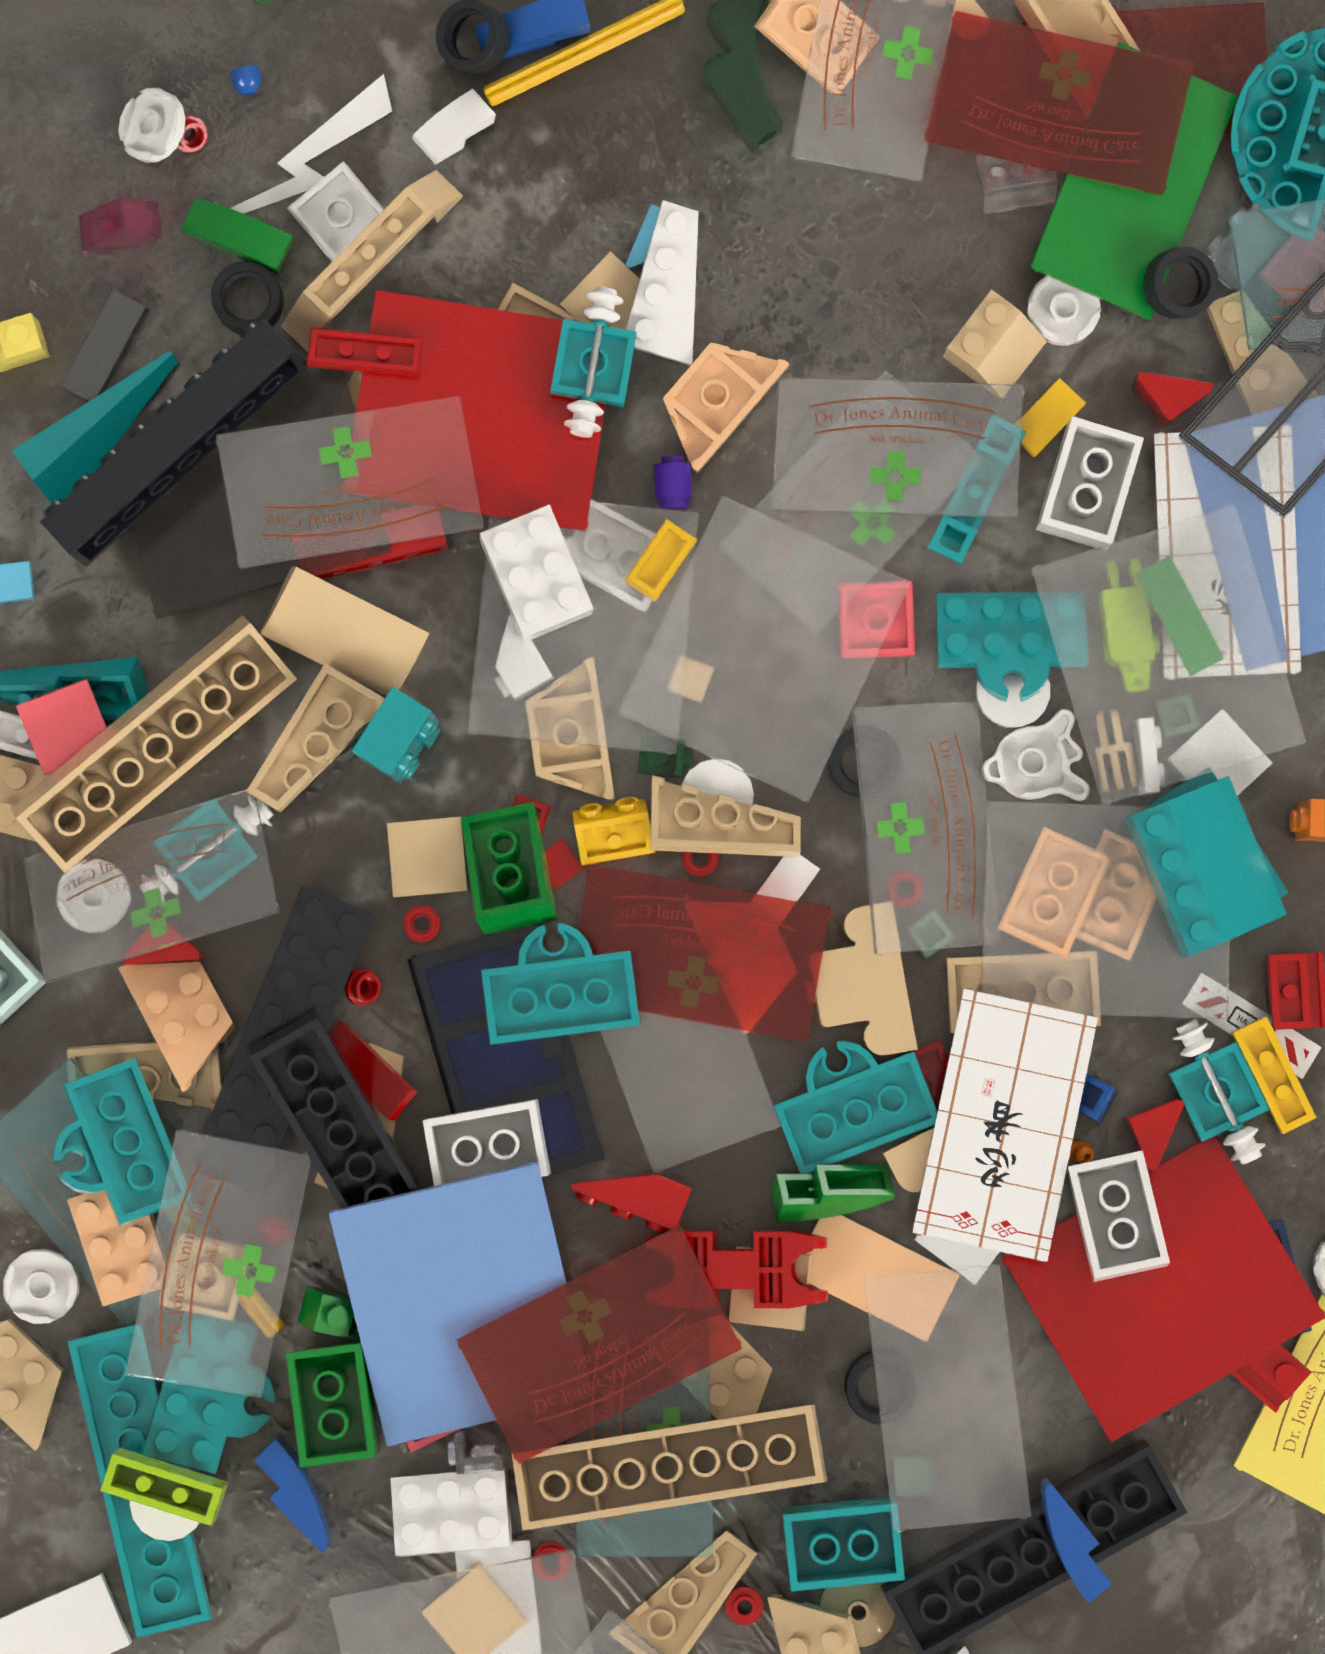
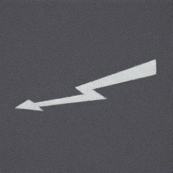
(356, 115)

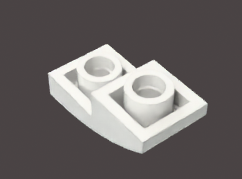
(452, 125)

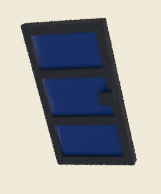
(503, 1073)

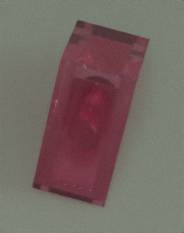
(120, 225)

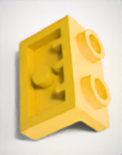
(612, 830)

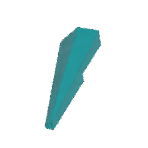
(86, 435)
(115, 683)

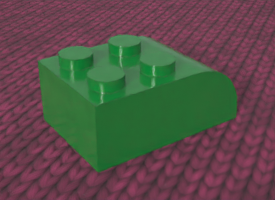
(332, 1404)

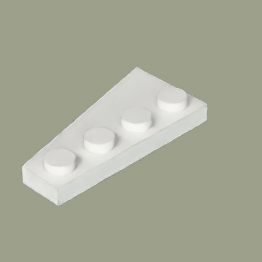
(666, 288)

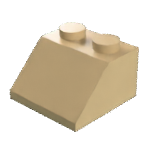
(995, 343)

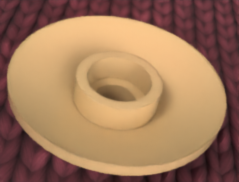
(877, 1616)

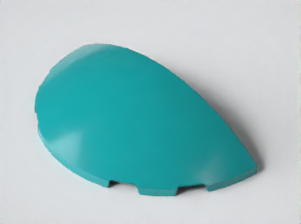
(1282, 125)

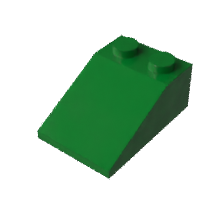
(508, 869)

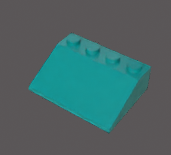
(1206, 867)

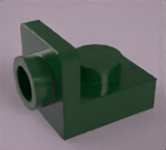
(664, 764)

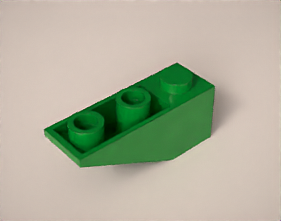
(328, 1313)

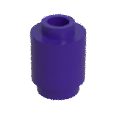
(673, 483)

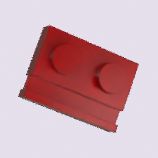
(1296, 990)
(1273, 1376)

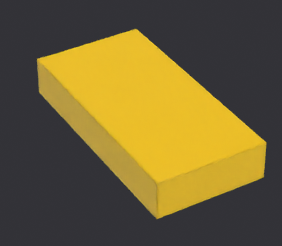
(1049, 416)
(660, 560)

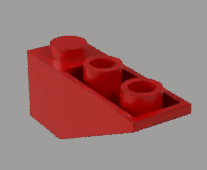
(645, 1195)

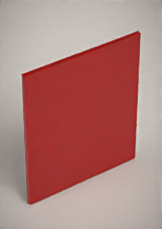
(504, 378)
(1177, 1328)

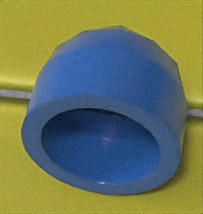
(246, 79)

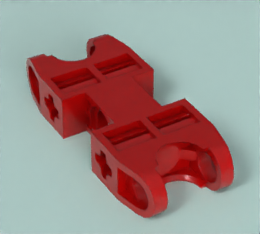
(765, 1268)

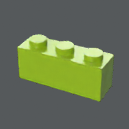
(164, 1486)

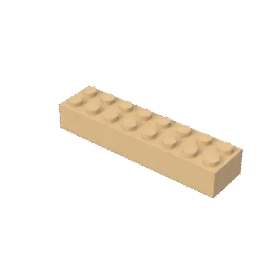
(153, 744)
(670, 1467)

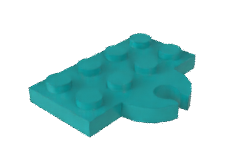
(996, 637)
(559, 990)
(854, 1106)
(118, 1139)
(194, 1422)

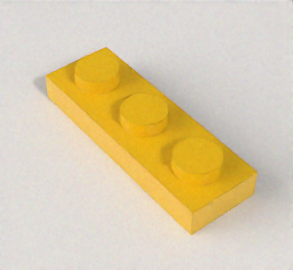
(1274, 1075)

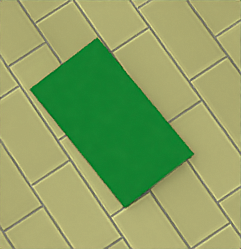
(1109, 234)

